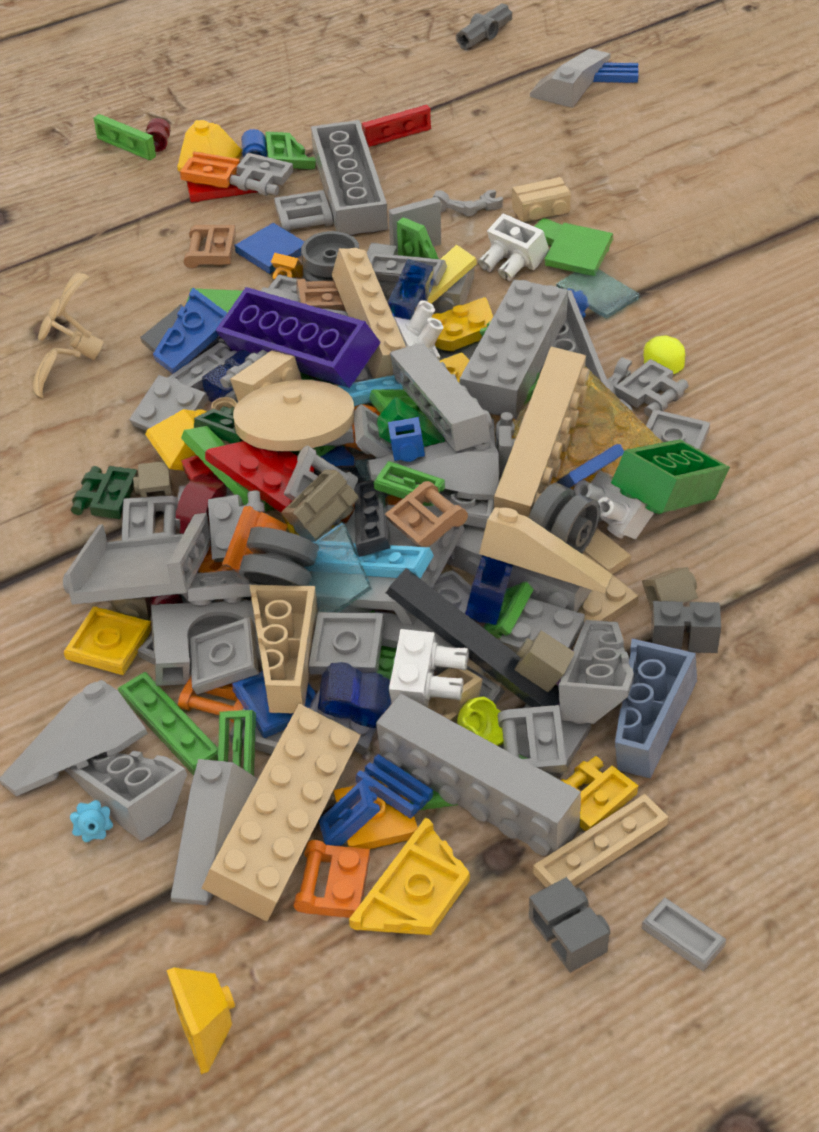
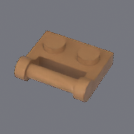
(218, 245)
(319, 294)
(421, 524)

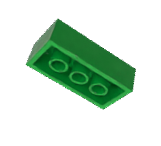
(669, 475)

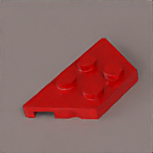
(257, 469)

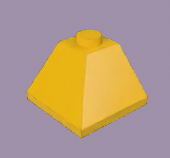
(208, 139)
(167, 437)
(202, 1012)

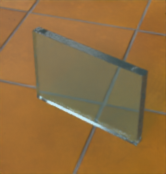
(603, 292)
(337, 571)

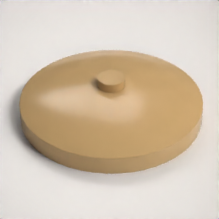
(294, 415)

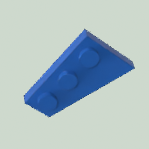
(190, 332)

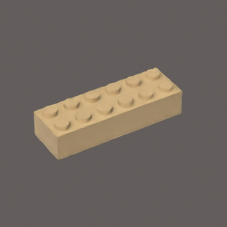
(543, 431)
(281, 813)

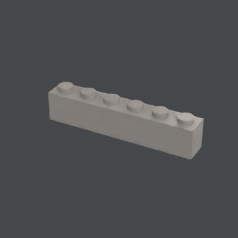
(441, 397)
(546, 588)

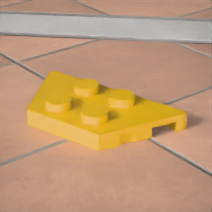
(463, 324)
(414, 888)

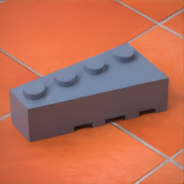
(654, 704)

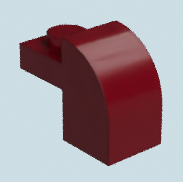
(195, 498)

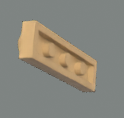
(602, 843)

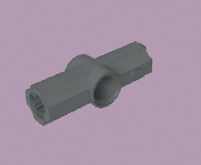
(484, 26)

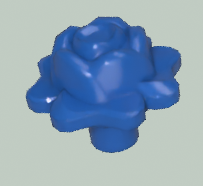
(581, 300)

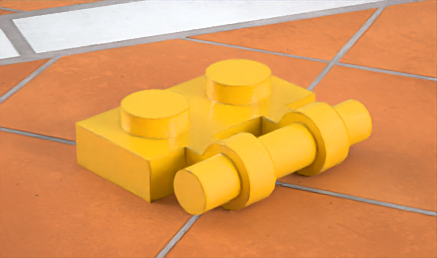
(604, 794)

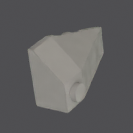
(571, 79)
(468, 471)
(596, 675)
(87, 726)
(134, 788)
(212, 808)

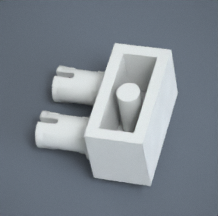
(518, 243)
(421, 327)
(622, 513)
(415, 665)

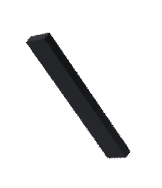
(465, 633)

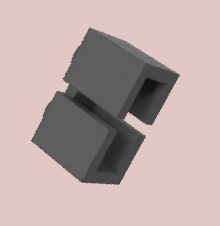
(702, 624)
(564, 914)

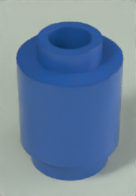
(253, 142)

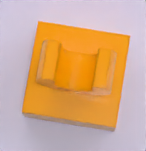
(287, 266)

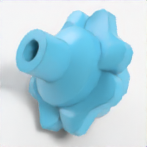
(91, 821)

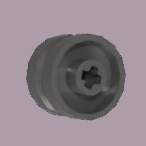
(320, 254)
(567, 515)
(278, 558)

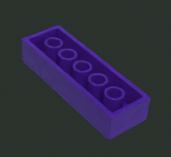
(320, 340)

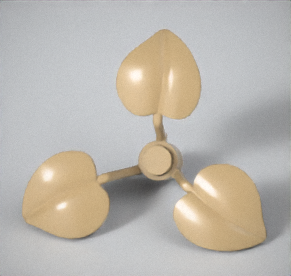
(81, 341)

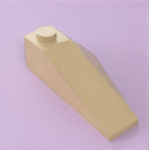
(530, 546)

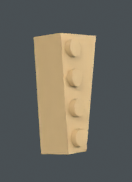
(285, 635)

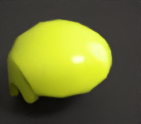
(665, 351)
(481, 718)

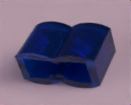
(354, 694)

